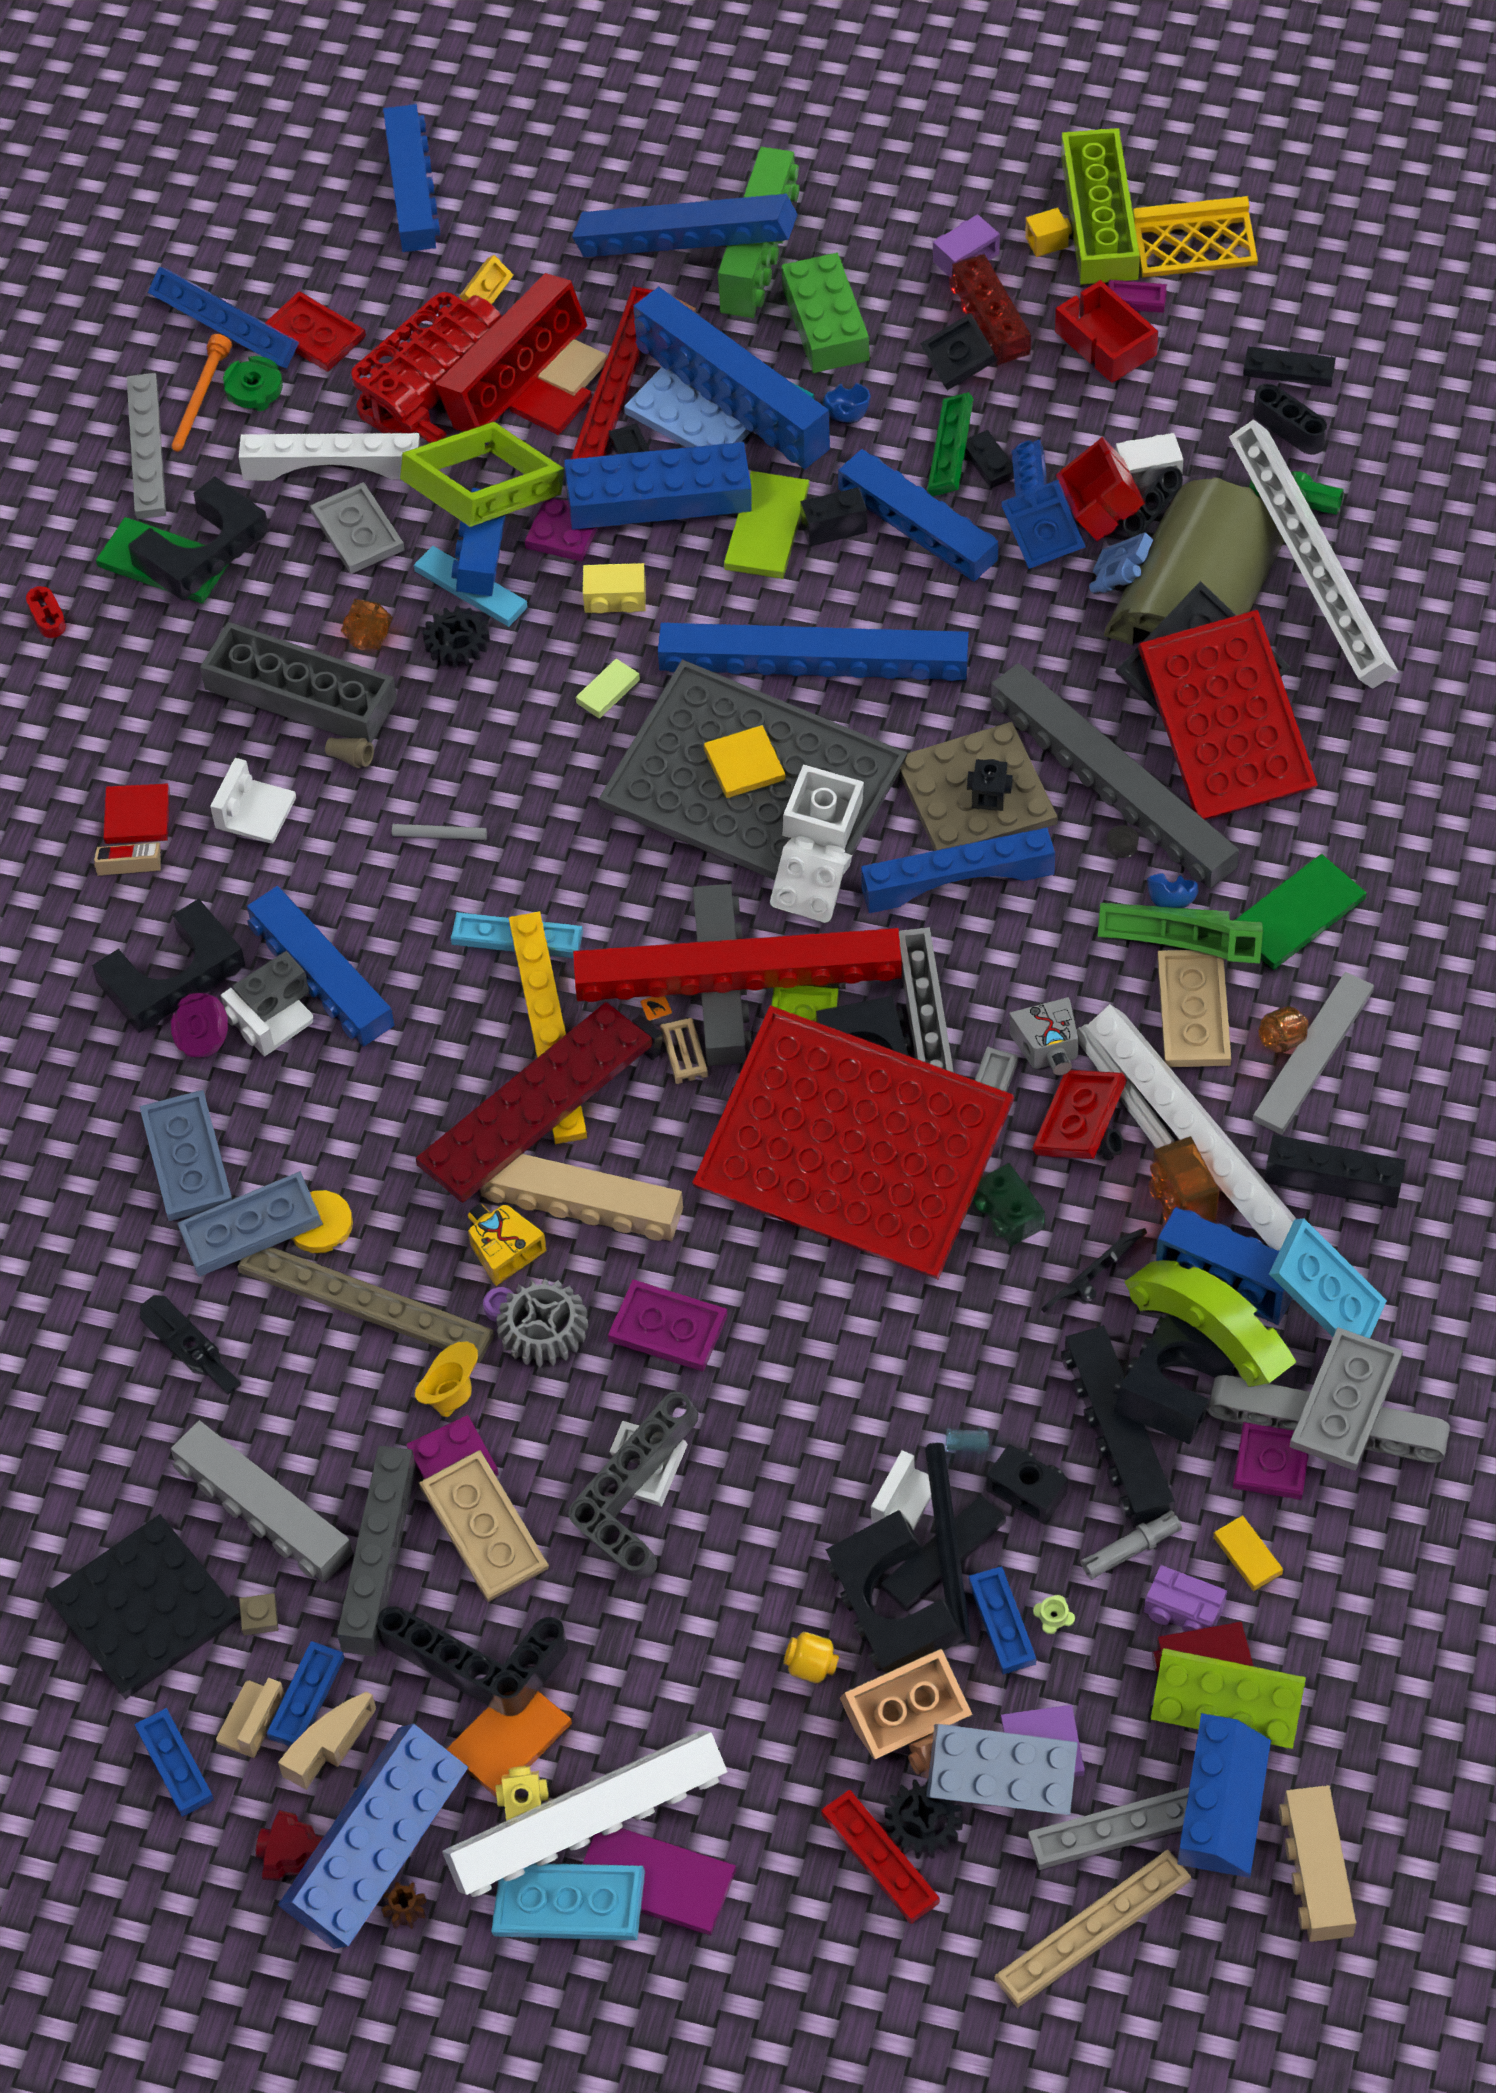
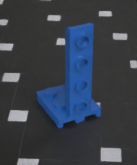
(1039, 510)

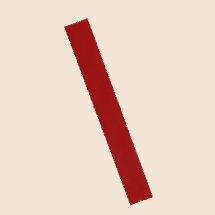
(612, 385)

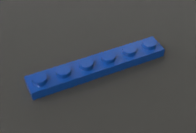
(223, 317)

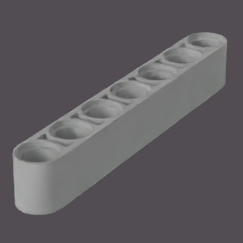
(1278, 1406)

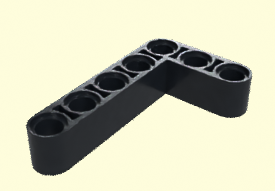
(472, 1663)

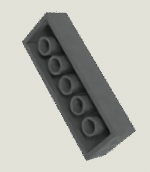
(298, 683)

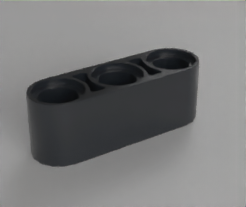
(1289, 419)
(1156, 495)

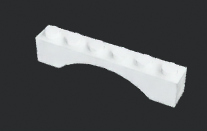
(276, 454)

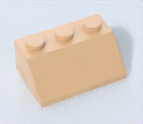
(905, 1704)

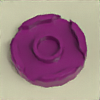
(199, 1025)

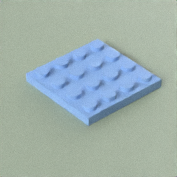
(683, 413)

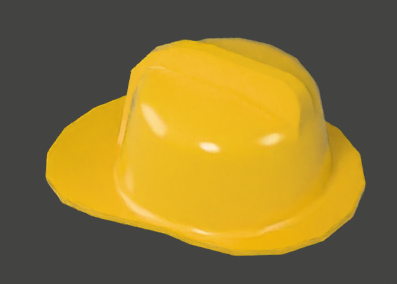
(448, 1379)

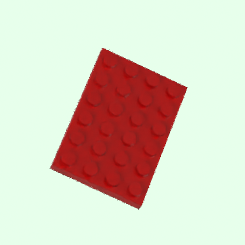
(1227, 715)

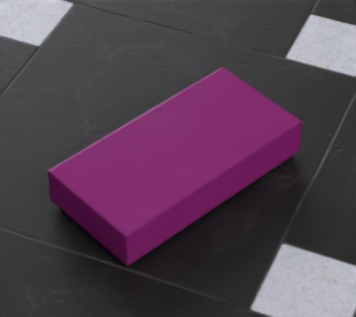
(1141, 295)

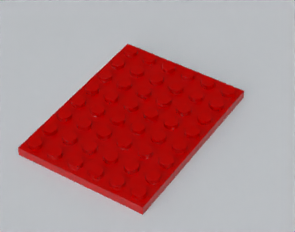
(854, 1141)

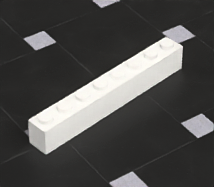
(585, 1812)

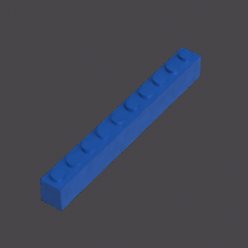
(815, 651)

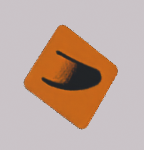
(655, 1007)

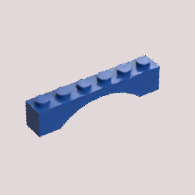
(1012, 856)

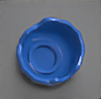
(847, 404)
(1171, 894)

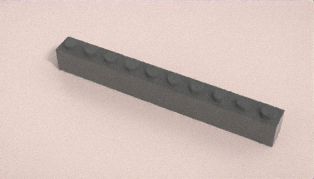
(1114, 776)

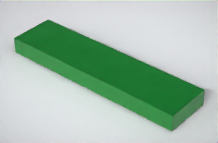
(950, 444)

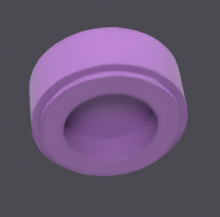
(493, 1300)

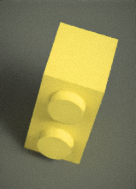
(614, 588)

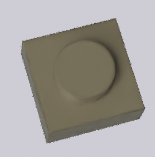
(259, 1614)

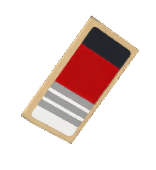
(127, 858)

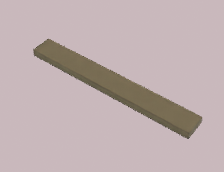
(364, 1300)

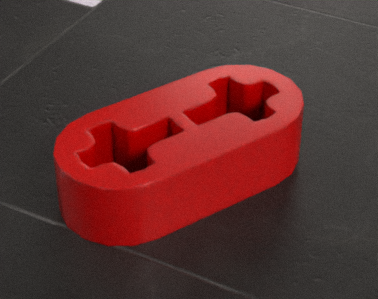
(40, 613)

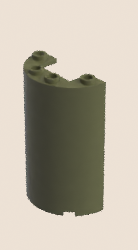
(1206, 535)

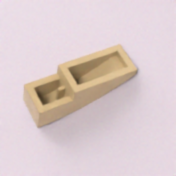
(327, 1740)

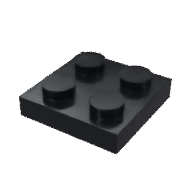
(959, 351)

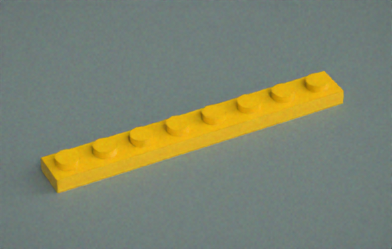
(542, 1003)

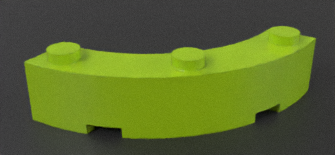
(1217, 1313)

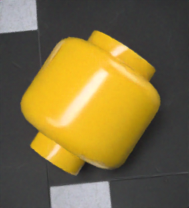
(810, 1657)

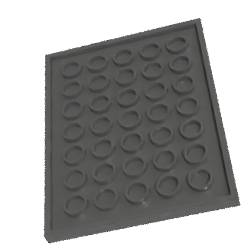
(674, 790)

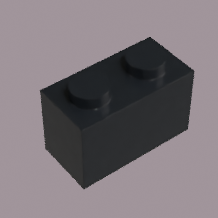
(833, 516)

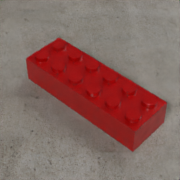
(512, 353)

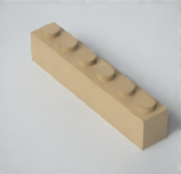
(588, 1196)

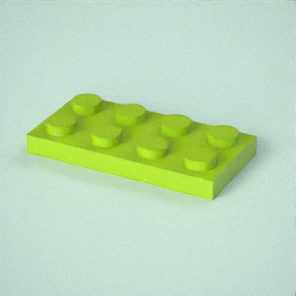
(1211, 1686)

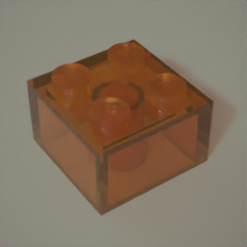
(1183, 1180)

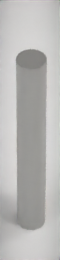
(441, 832)

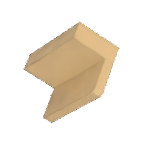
(251, 1717)

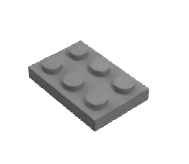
(357, 528)

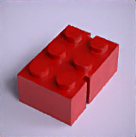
(1106, 331)
(1100, 489)

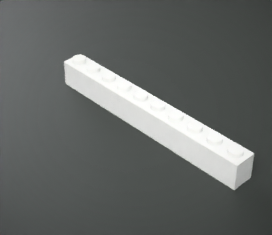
(1313, 554)
(1188, 1118)

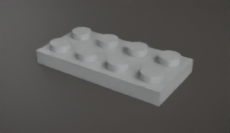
(1346, 1399)

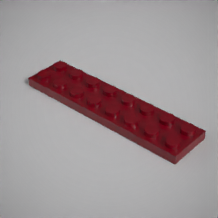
(533, 1102)

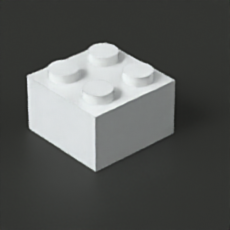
(823, 807)

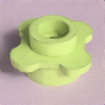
(1053, 1604)

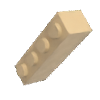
(1318, 1864)

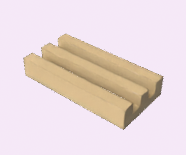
(688, 1072)

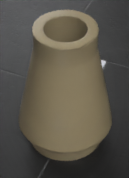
(353, 751)

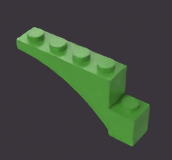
(1184, 928)

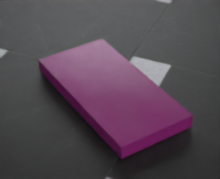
(677, 1881)

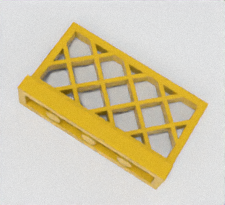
(1191, 218)

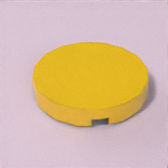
(336, 1225)

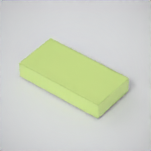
(607, 688)

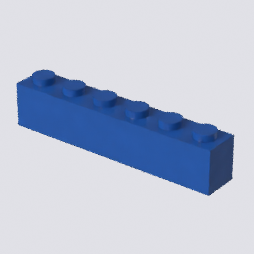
(410, 178)
(919, 515)
(327, 971)

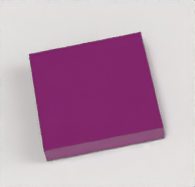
(1269, 1463)

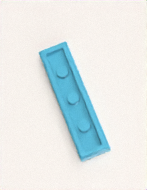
(502, 605)
(495, 933)

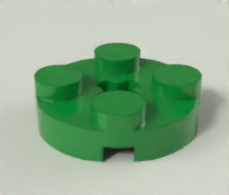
(253, 396)

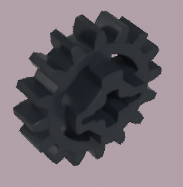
(456, 636)
(910, 1823)

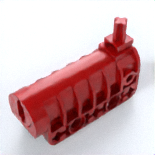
(406, 386)

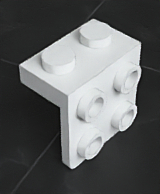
(809, 878)
(269, 1034)

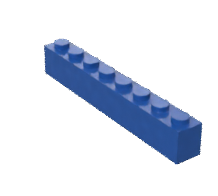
(685, 225)

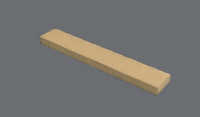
(1092, 1928)

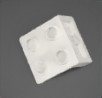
(249, 805)

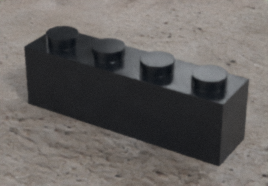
(1334, 1171)

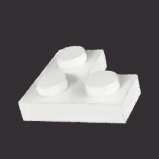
(658, 1485)

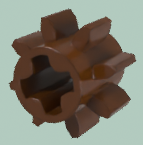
(408, 1915)

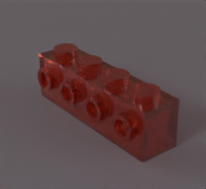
(991, 307)

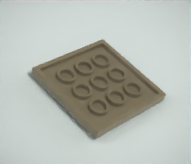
(939, 791)

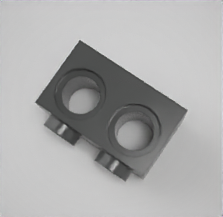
(273, 986)

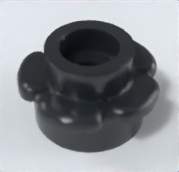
(1111, 1144)

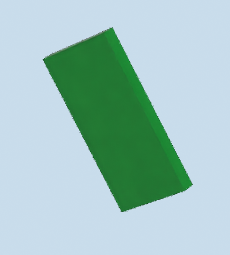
(117, 558)
(1302, 909)

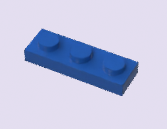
(1002, 1620)
(305, 1693)
(174, 1762)

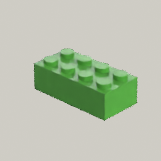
(825, 312)

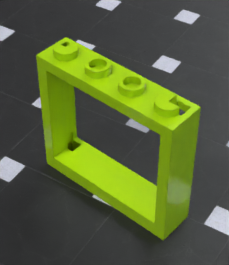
(539, 483)

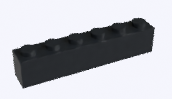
(1120, 1439)

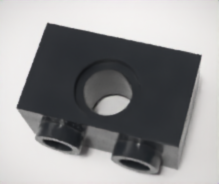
(1035, 1500)

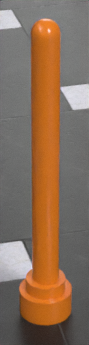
(217, 349)

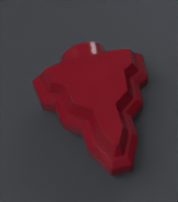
(285, 1846)

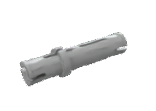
(1139, 1540)

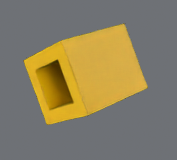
(1047, 232)

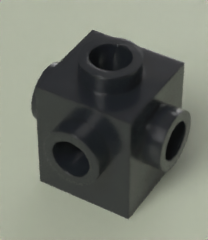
(989, 784)

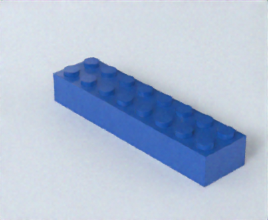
(732, 378)

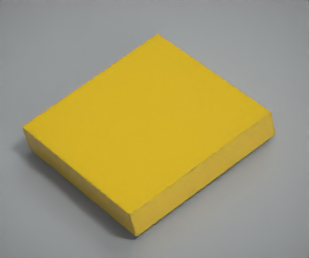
(744, 761)

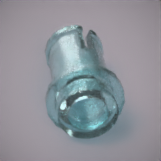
(968, 1440)

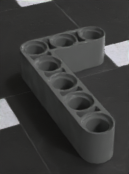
(630, 1481)

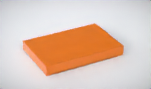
(505, 1742)

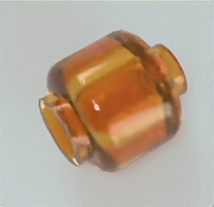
(1283, 1029)

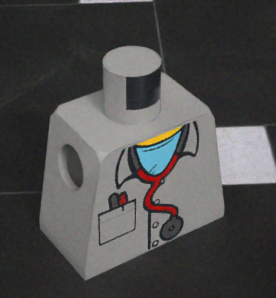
(1046, 1035)

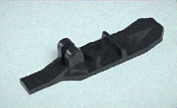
(1080, 1286)
(176, 1331)

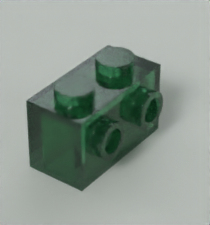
(1009, 1205)

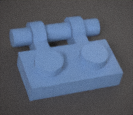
(1120, 563)

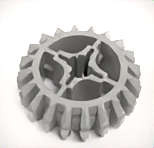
(533, 1337)

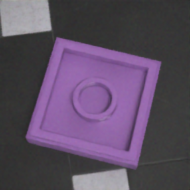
(1046, 1723)

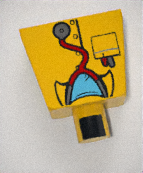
(503, 1241)

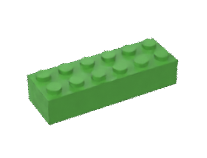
(747, 266)

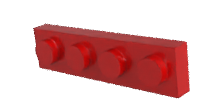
(880, 1856)

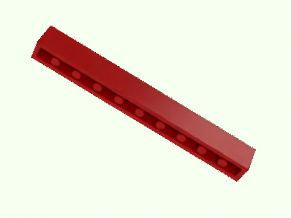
(737, 964)

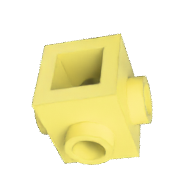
(520, 1778)

